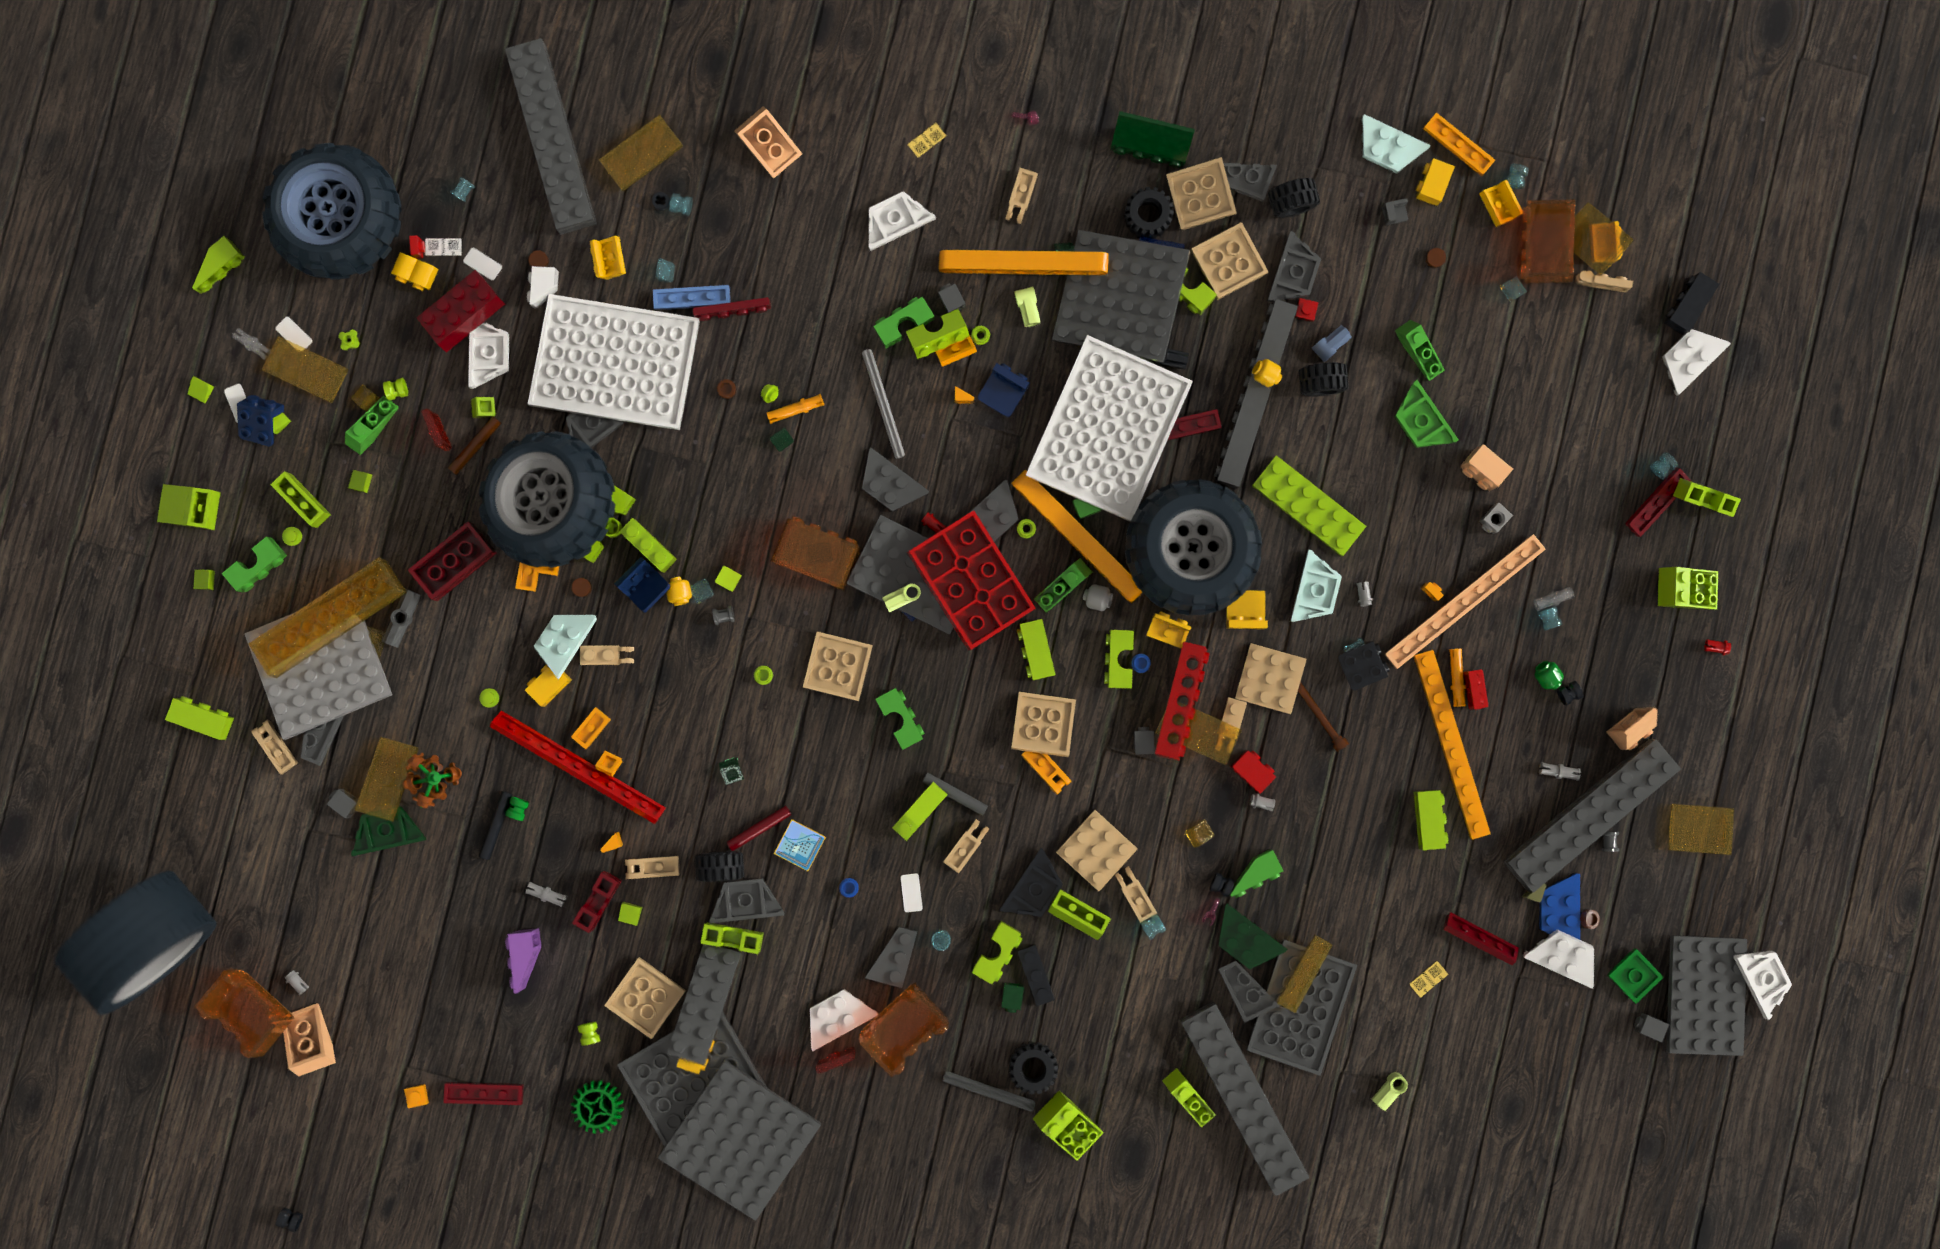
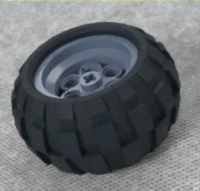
(301, 186)

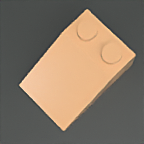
(768, 142)
(1634, 727)
(308, 1041)

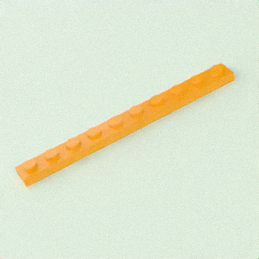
(1452, 744)

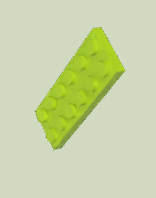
(1309, 506)

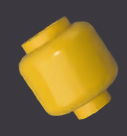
(1267, 373)
(679, 591)

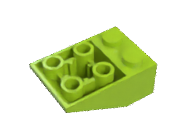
(188, 506)
(1687, 588)
(1067, 1125)

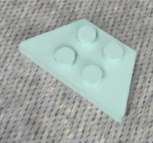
(1389, 146)
(1316, 589)
(562, 640)

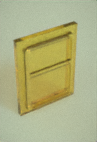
(1598, 239)
(1701, 829)

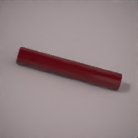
(759, 828)

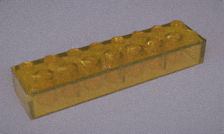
(327, 618)

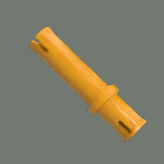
(803, 405)
(1457, 678)

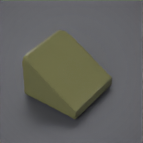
(1537, 895)

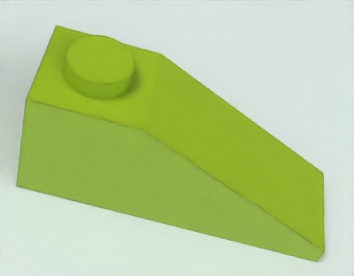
(919, 811)

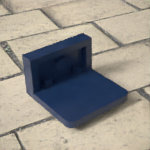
(1003, 390)
(256, 419)
(642, 584)

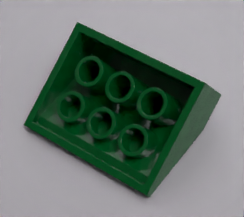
(1152, 139)

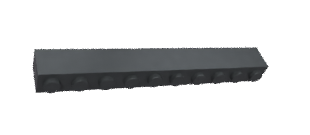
(1255, 397)

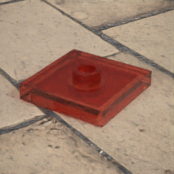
(436, 429)
(835, 1059)

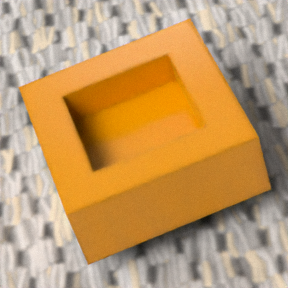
(1432, 591)
(608, 763)
(416, 1096)

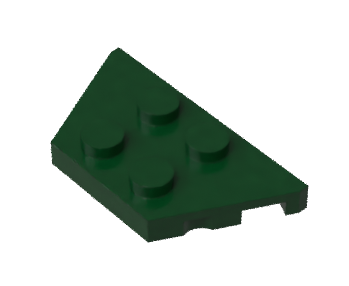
(382, 834)
(1246, 940)

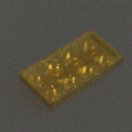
(641, 153)
(305, 369)
(1207, 736)
(385, 779)

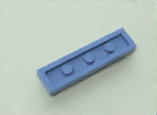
(690, 297)

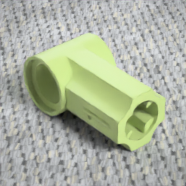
(1027, 302)
(899, 597)
(1388, 1092)

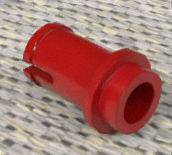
(933, 523)
(1718, 646)

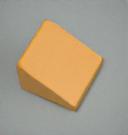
(963, 397)
(613, 843)

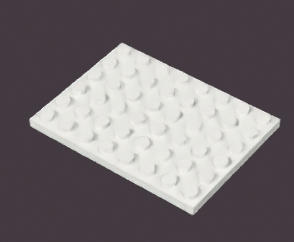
(614, 362)
(1109, 428)

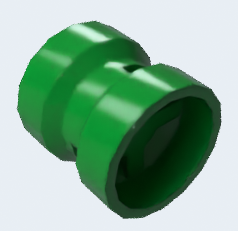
(517, 808)

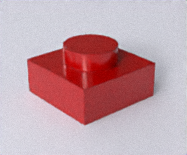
(417, 247)
(1306, 310)

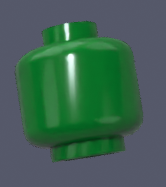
(1548, 675)

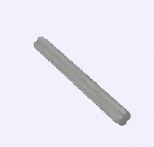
(883, 403)

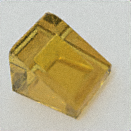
(365, 398)
(1199, 833)

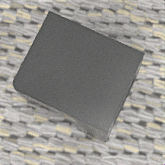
(1395, 212)

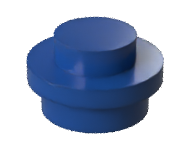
(1140, 663)
(849, 887)

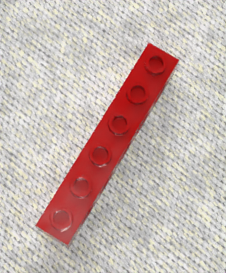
(1188, 652)

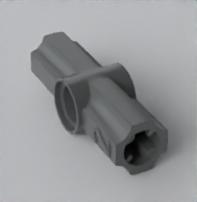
(396, 630)

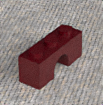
(597, 902)

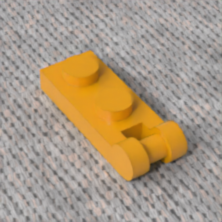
(1047, 769)

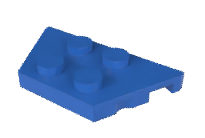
(1561, 907)

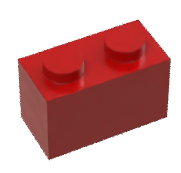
(1253, 771)

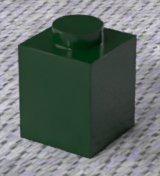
(1012, 997)

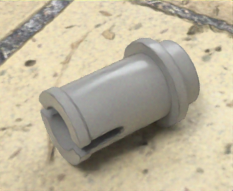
(1364, 595)
(1262, 802)
(296, 982)

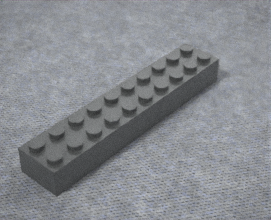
(550, 136)
(1591, 815)
(1244, 1098)

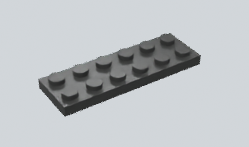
(704, 1004)

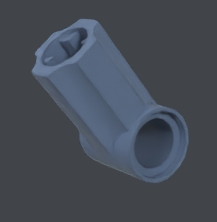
(1327, 346)

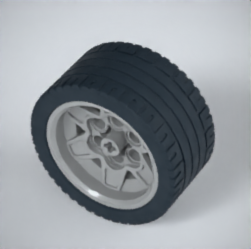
(134, 942)

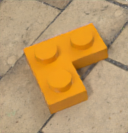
(528, 576)

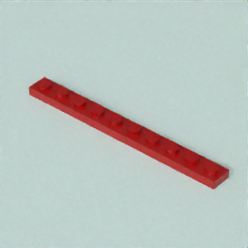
(577, 767)

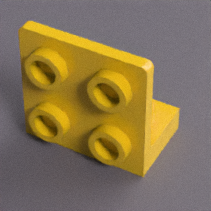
(1247, 612)

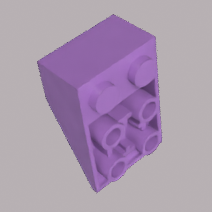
(524, 950)

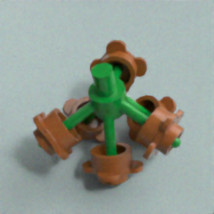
(435, 788)

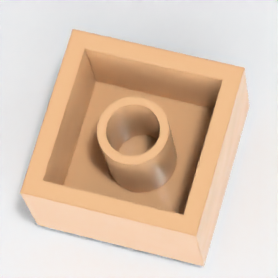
(1486, 468)

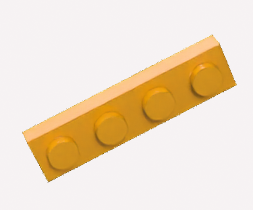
(1459, 144)

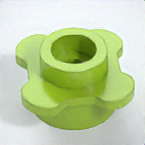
(354, 343)

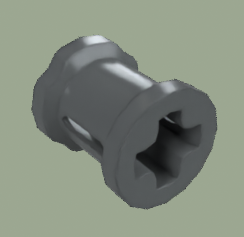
(723, 615)
(1610, 841)

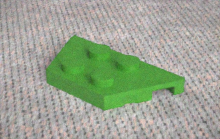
(1423, 420)

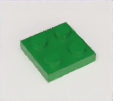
(1635, 976)

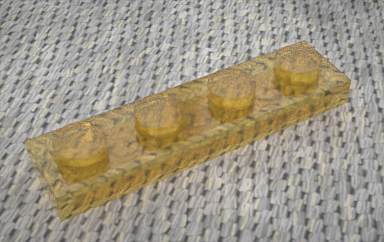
(1304, 973)

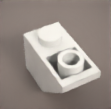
(543, 282)

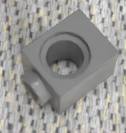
(1503, 517)

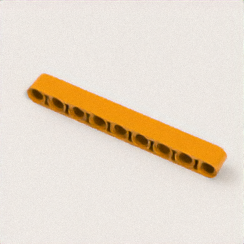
(1023, 262)
(1077, 536)

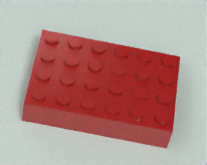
(971, 580)

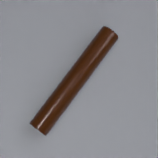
(474, 445)

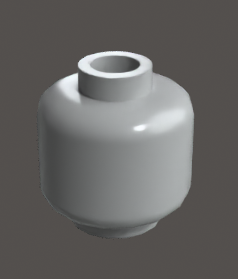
(1098, 597)

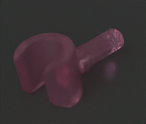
(1031, 116)
(1211, 914)

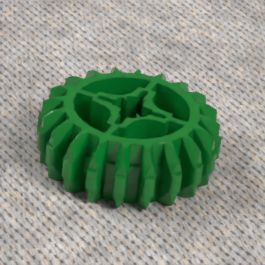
(604, 1108)

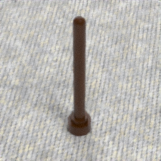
(1338, 741)

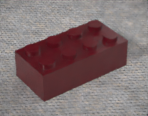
(460, 311)
(452, 561)

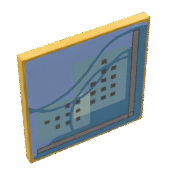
(799, 845)

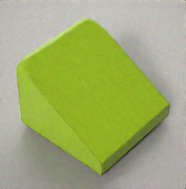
(200, 389)
(483, 407)
(280, 423)
(360, 481)
(728, 578)
(204, 579)
(630, 913)

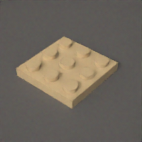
(1201, 193)
(1229, 261)
(837, 666)
(1270, 678)
(1043, 724)
(1096, 850)
(645, 998)

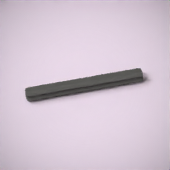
(989, 1091)

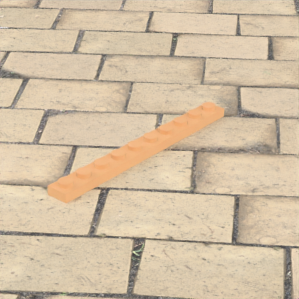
(1464, 601)

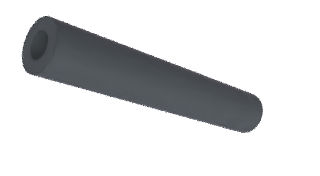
(957, 794)

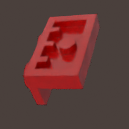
(1475, 689)

